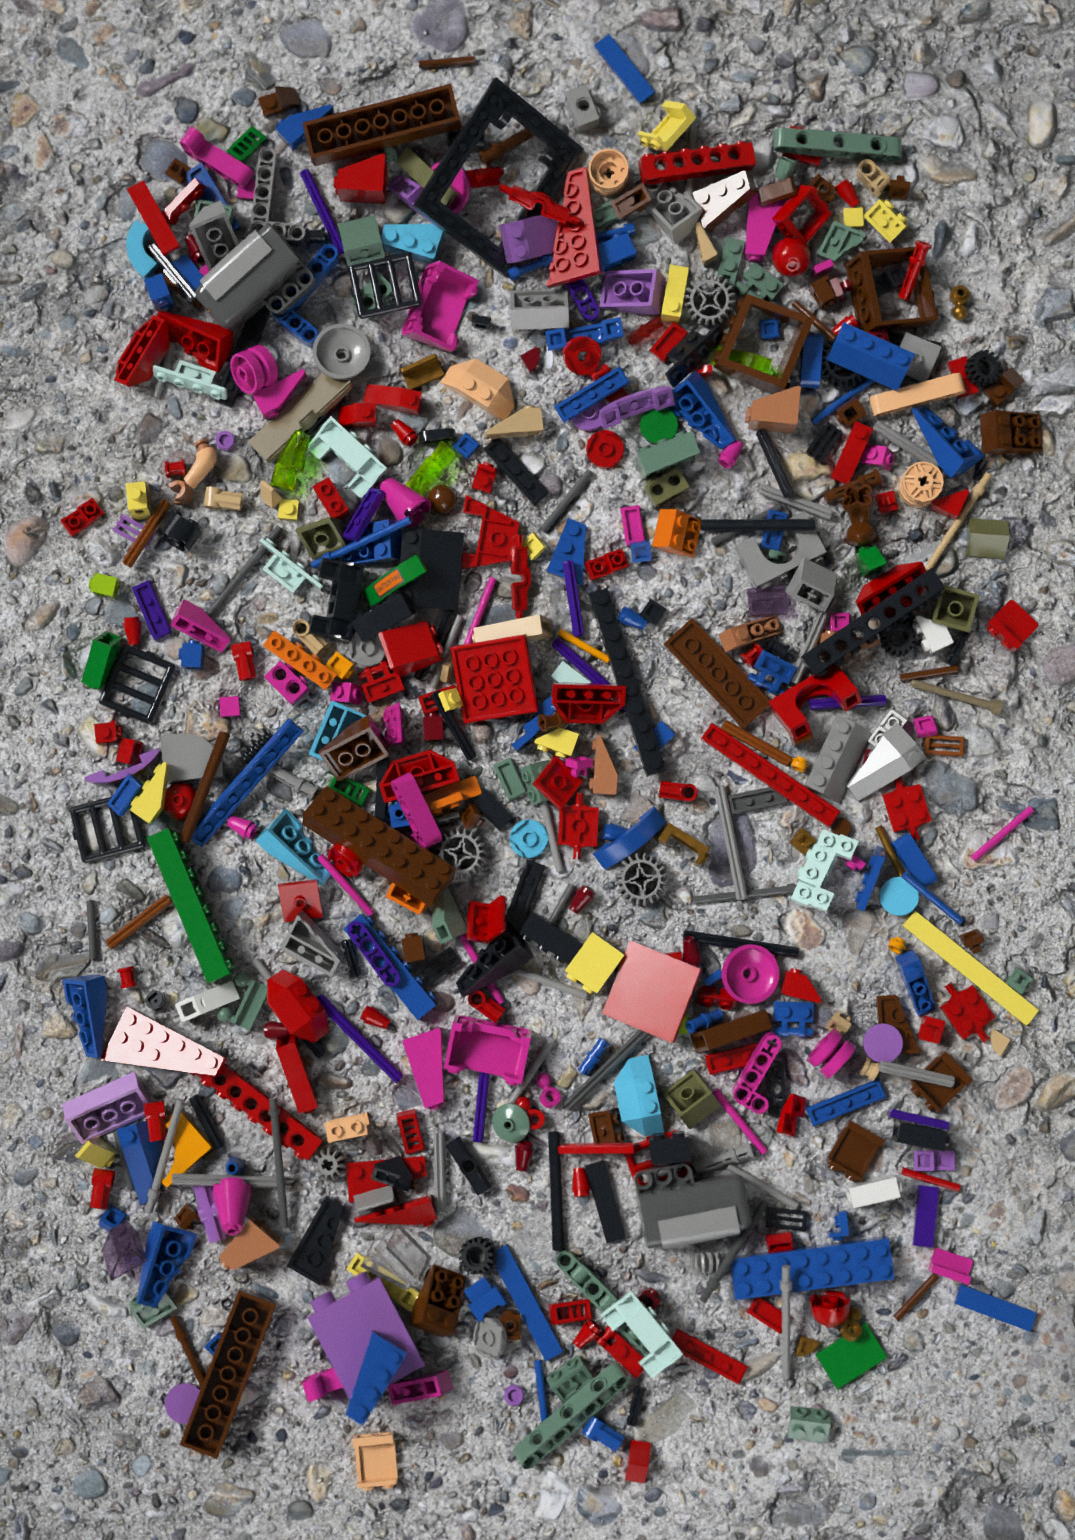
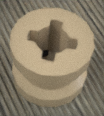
(869, 1069)

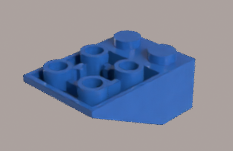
(379, 551)

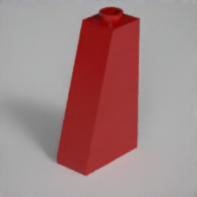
(297, 1074)

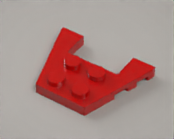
(495, 536)

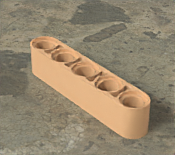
(917, 395)

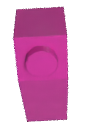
(275, 397)
(197, 624)
(420, 1387)

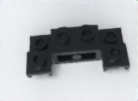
(343, 600)

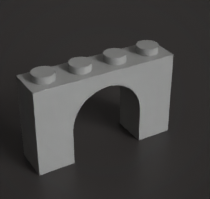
(763, 571)

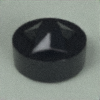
(156, 1000)

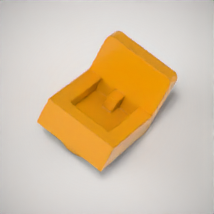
(341, 666)

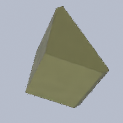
(322, 536)
(987, 538)

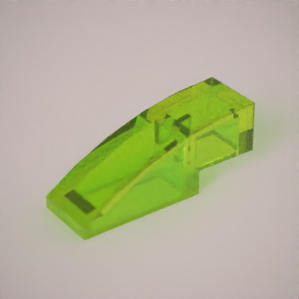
(291, 462)
(433, 468)

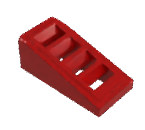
(406, 1115)
(553, 1311)

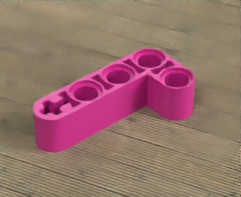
(215, 159)
(416, 811)
(760, 1069)
(320, 1383)

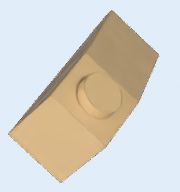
(522, 423)

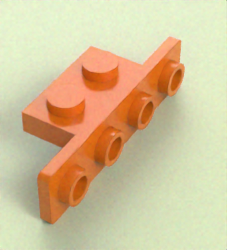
(301, 661)
(452, 795)

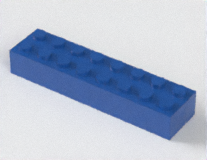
(812, 1267)

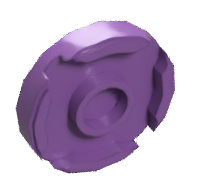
(589, 419)
(882, 1042)
(181, 1401)

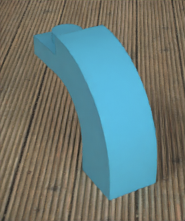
(136, 250)

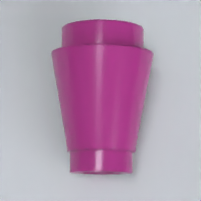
(730, 454)
(243, 827)

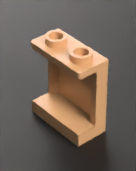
(348, 1127)
(376, 1460)

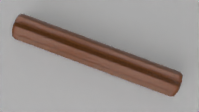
(146, 533)
(756, 743)
(138, 921)

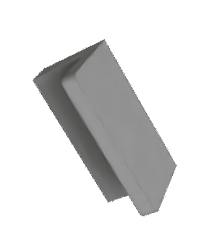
(375, 1200)

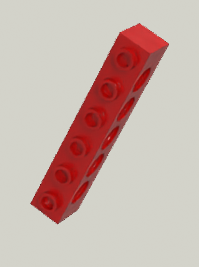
(652, 175)

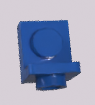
(842, 1223)

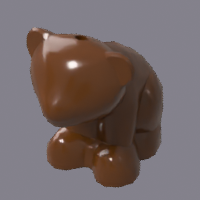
(858, 504)

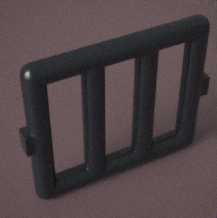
(380, 309)
(112, 684)
(104, 852)

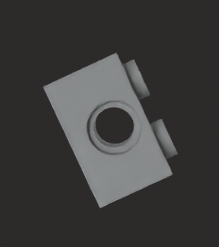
(582, 97)

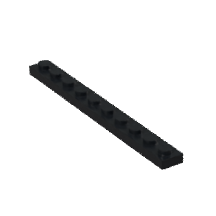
(625, 676)

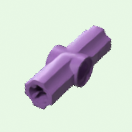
(208, 1213)

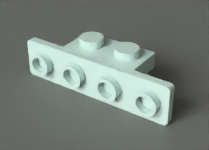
(192, 377)
(285, 571)

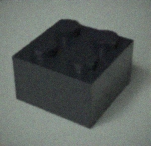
(669, 1148)

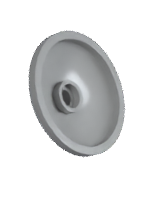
(340, 340)

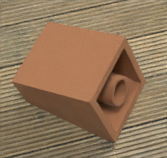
(775, 412)
(250, 1244)

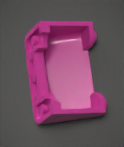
(443, 300)
(488, 1048)

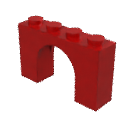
(788, 704)

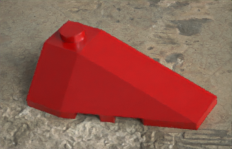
(201, 339)
(410, 1213)

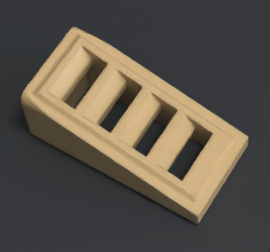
(706, 248)

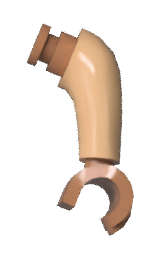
(203, 465)

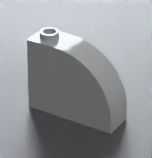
(187, 757)

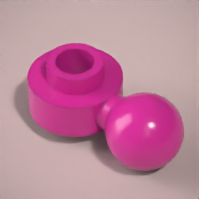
(543, 1081)

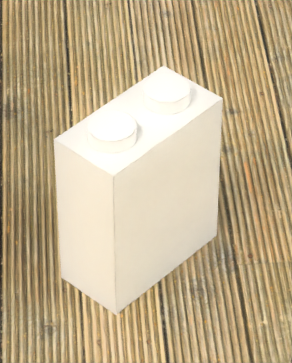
(873, 1191)

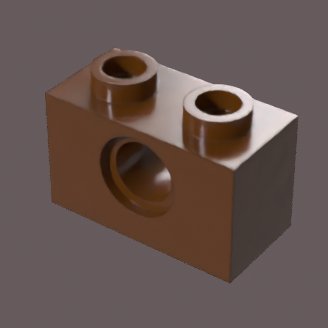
(414, 948)

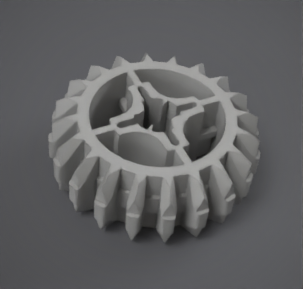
(720, 309)
(464, 837)
(638, 862)

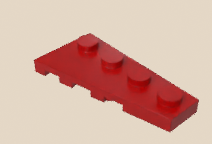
(360, 1174)

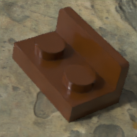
(606, 1126)

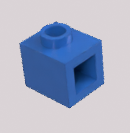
(192, 655)

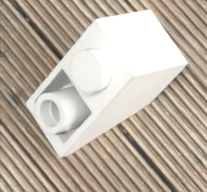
(933, 635)

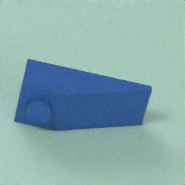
(292, 129)

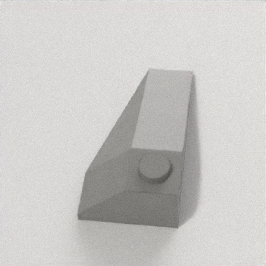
(671, 210)

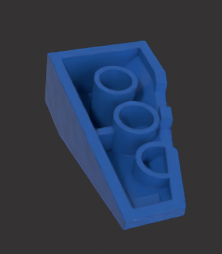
(165, 1253)

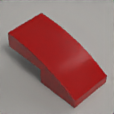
(792, 1109)

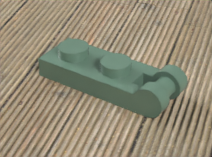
(730, 261)

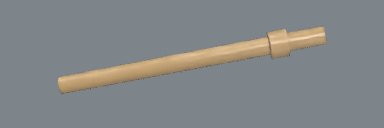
(978, 491)

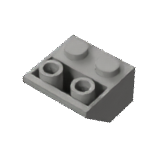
(813, 584)

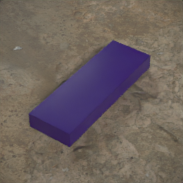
(363, 514)
(152, 610)
(918, 1119)
(925, 1216)

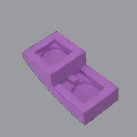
(934, 1160)

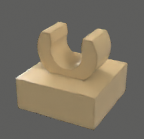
(839, 1023)

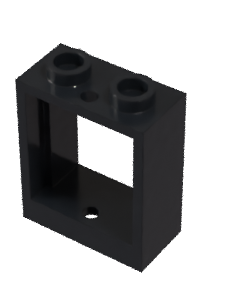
(920, 1136)

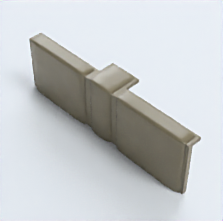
(299, 415)

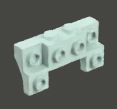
(351, 452)
(818, 867)
(648, 1330)

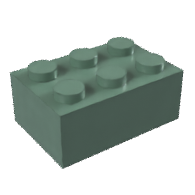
(667, 454)

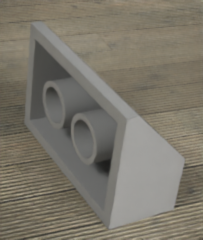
(213, 233)
(539, 309)

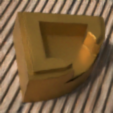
(806, 1346)

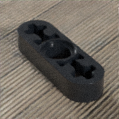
(781, 1094)

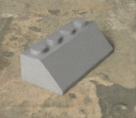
(837, 758)

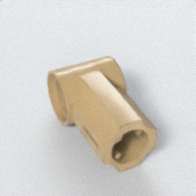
(217, 498)
(314, 643)

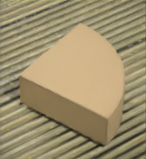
(447, 669)
(998, 1042)

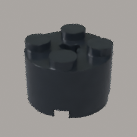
(179, 531)

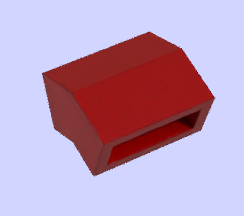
(129, 751)
(779, 1242)

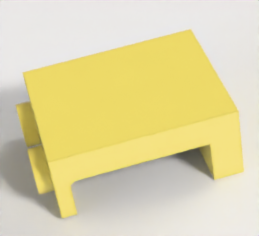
(670, 128)
(593, 963)

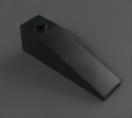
(500, 958)

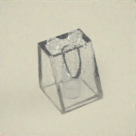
(397, 1258)

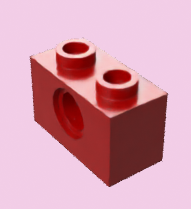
(331, 499)

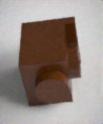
(819, 182)
(823, 292)
(856, 412)
(511, 1316)

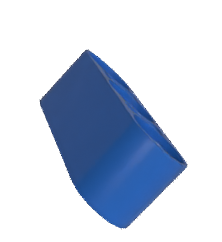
(811, 361)
(914, 860)

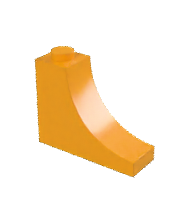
(189, 1146)

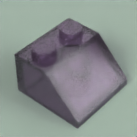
(122, 1250)

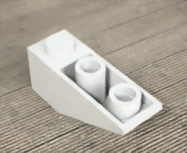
(207, 1001)

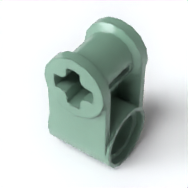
(785, 168)

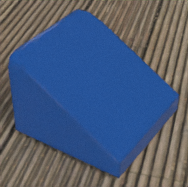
(112, 1218)

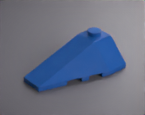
(700, 409)
(949, 450)
(89, 1002)
(140, 1156)

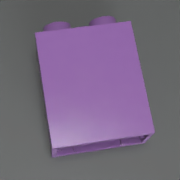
(347, 1323)

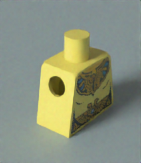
(139, 499)

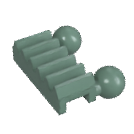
(250, 1005)

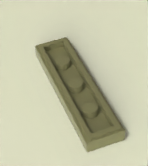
(421, 172)

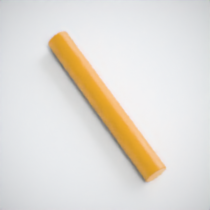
(583, 645)

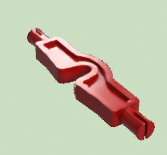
(529, 199)
(520, 567)

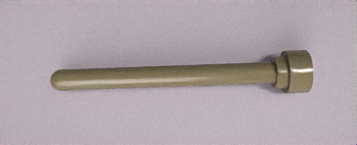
(993, 705)

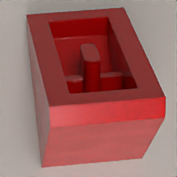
(950, 505)
(637, 1461)

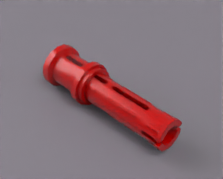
(916, 261)

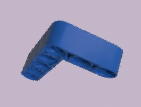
(291, 316)

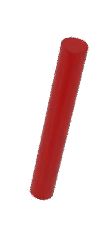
(930, 1179)

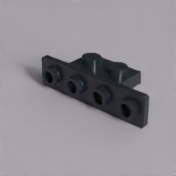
(691, 353)

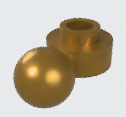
(959, 311)
(852, 1325)

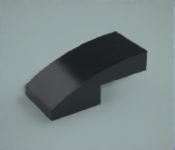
(889, 280)

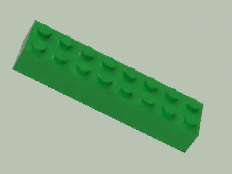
(191, 906)

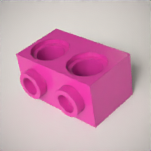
(283, 686)

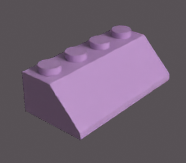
(106, 1107)

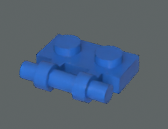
(775, 667)
(793, 1012)

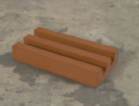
(939, 745)

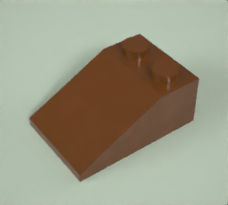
(355, 748)

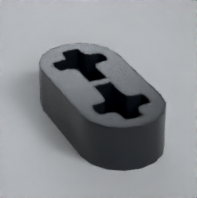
(437, 435)

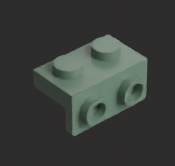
(528, 775)
(809, 1424)

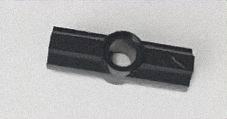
(476, 1176)

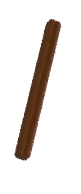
(204, 787)

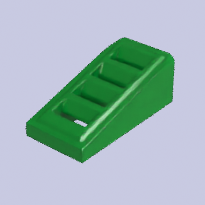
(232, 150)
(363, 796)

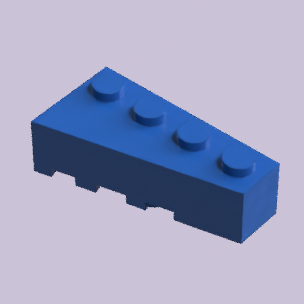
(375, 1373)

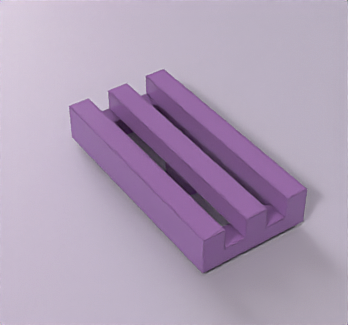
(120, 523)

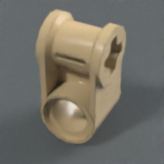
(875, 180)

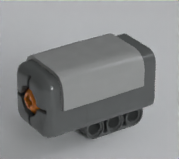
(254, 276)
(688, 1210)

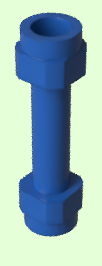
(610, 233)
(514, 272)

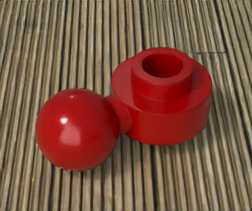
(526, 1104)

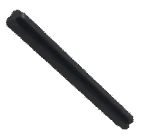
(758, 524)
(732, 942)
(555, 1191)

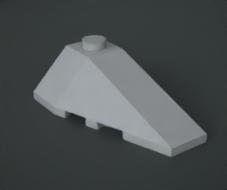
(888, 761)

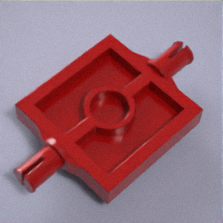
(906, 808)
(578, 826)
(967, 1012)

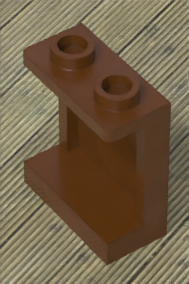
(938, 1095)
(853, 1151)

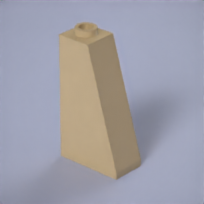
(534, 627)

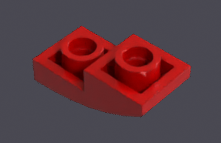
(82, 518)
(606, 564)

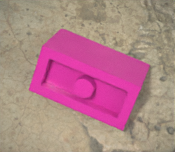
(951, 1265)

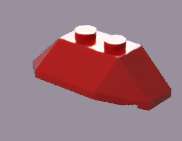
(143, 352)
(888, 584)
(587, 701)
(428, 769)
(296, 1006)

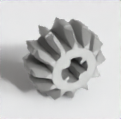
(326, 1171)
(705, 1263)

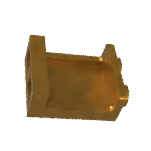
(686, 840)

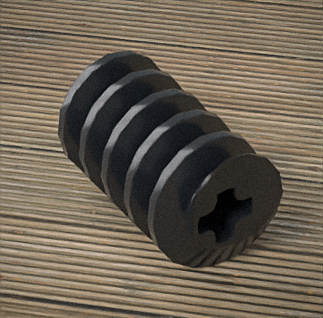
(256, 746)

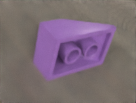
(528, 238)
(633, 291)

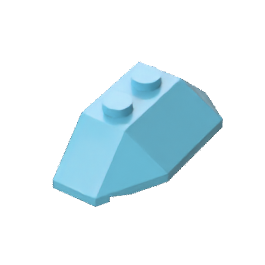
(638, 1097)

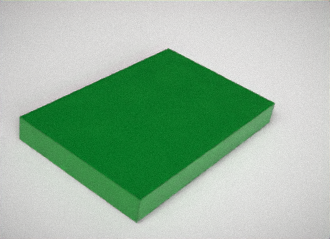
(849, 1359)

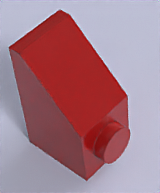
(358, 415)
(798, 986)

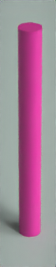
(481, 609)
(1002, 833)
(345, 884)
(474, 956)
(739, 1121)

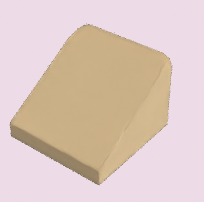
(269, 495)

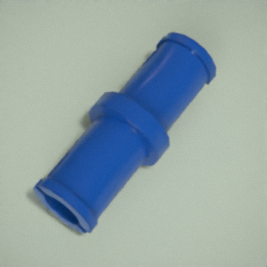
(704, 1020)
(593, 1056)

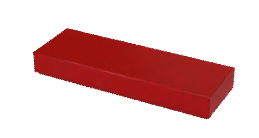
(731, 1058)

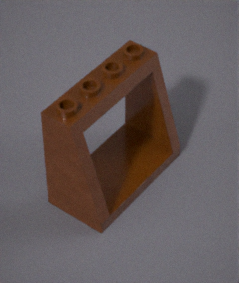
(865, 297)
(754, 377)

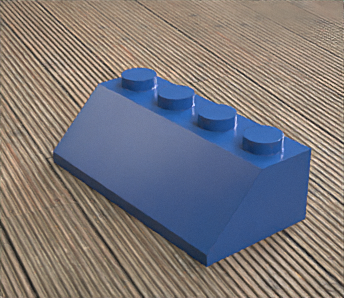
(870, 356)

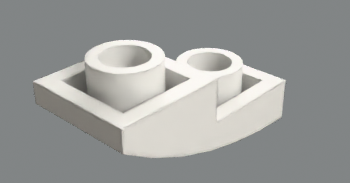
(890, 719)

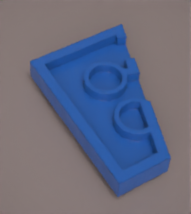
(569, 547)
(869, 878)

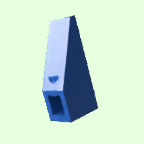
(915, 982)

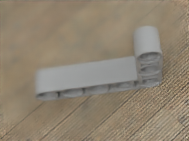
(266, 204)

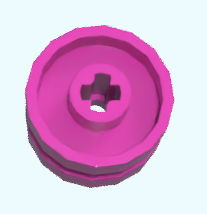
(254, 369)
(827, 1051)

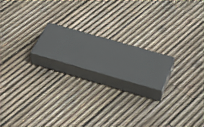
(754, 800)

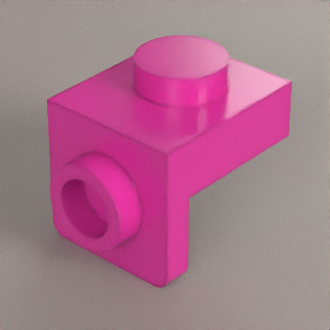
(878, 456)
(346, 693)
(855, 863)

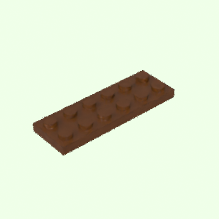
(717, 673)

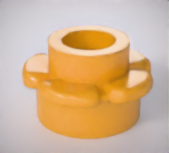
(799, 764)
(896, 945)

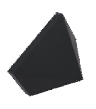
(393, 1173)

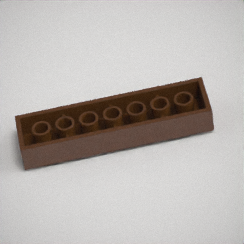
(382, 125)
(379, 846)
(228, 1373)

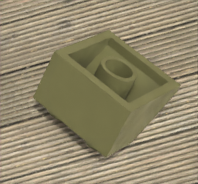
(955, 609)
(691, 1099)

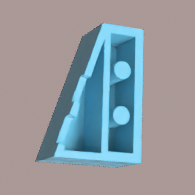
(419, 239)
(334, 722)

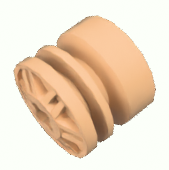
(606, 162)
(910, 489)

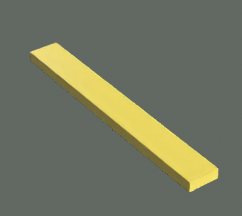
(970, 968)

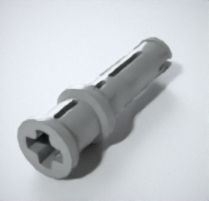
(299, 785)
(733, 1156)

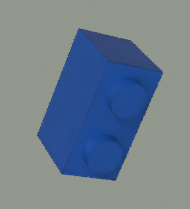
(616, 251)
(160, 293)

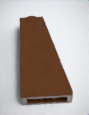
(731, 1031)

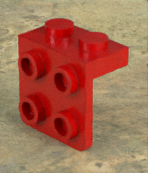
(1011, 626)
(486, 920)

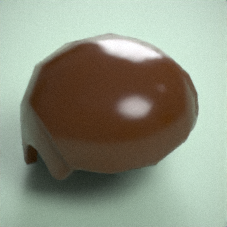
(442, 499)

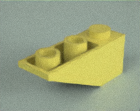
(152, 799)

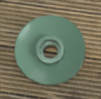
(516, 1116)

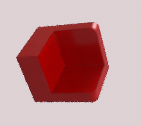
(931, 1029)

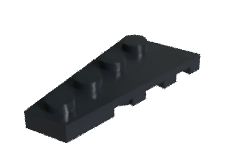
(315, 1246)

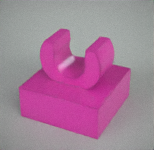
(578, 763)

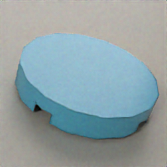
(528, 838)
(898, 896)

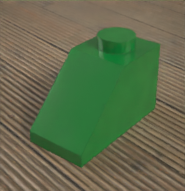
(870, 560)

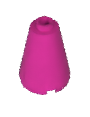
(404, 501)
(232, 1202)

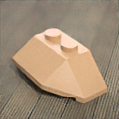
(481, 387)

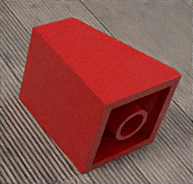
(363, 181)
(411, 647)

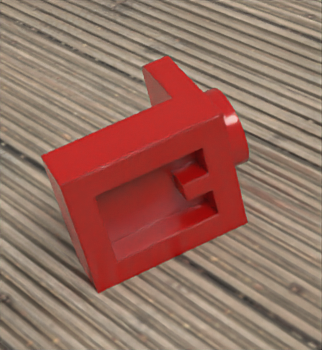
(484, 477)
(108, 732)

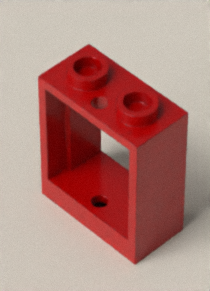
(821, 215)

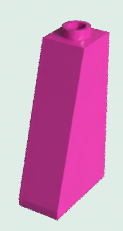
(759, 228)
(426, 1062)

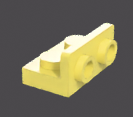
(886, 220)

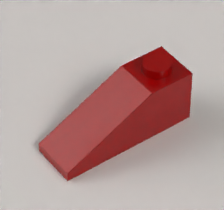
(394, 398)
(851, 453)

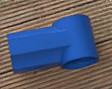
(598, 1430)

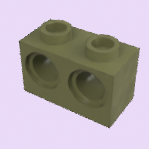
(669, 492)

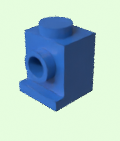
(397, 822)

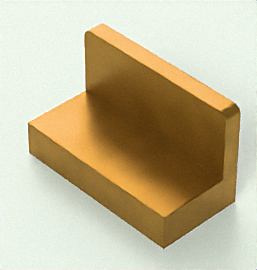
(422, 372)

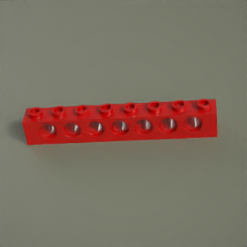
(311, 1139)

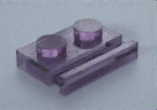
(767, 601)

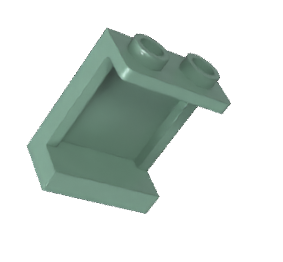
(361, 240)

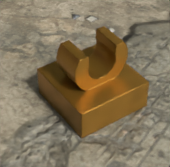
(802, 841)

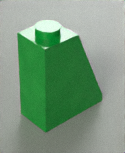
(101, 659)

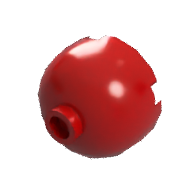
(791, 257)
(179, 800)
(830, 1308)

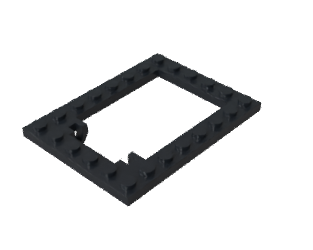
(559, 159)

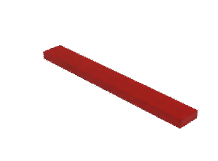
(770, 775)

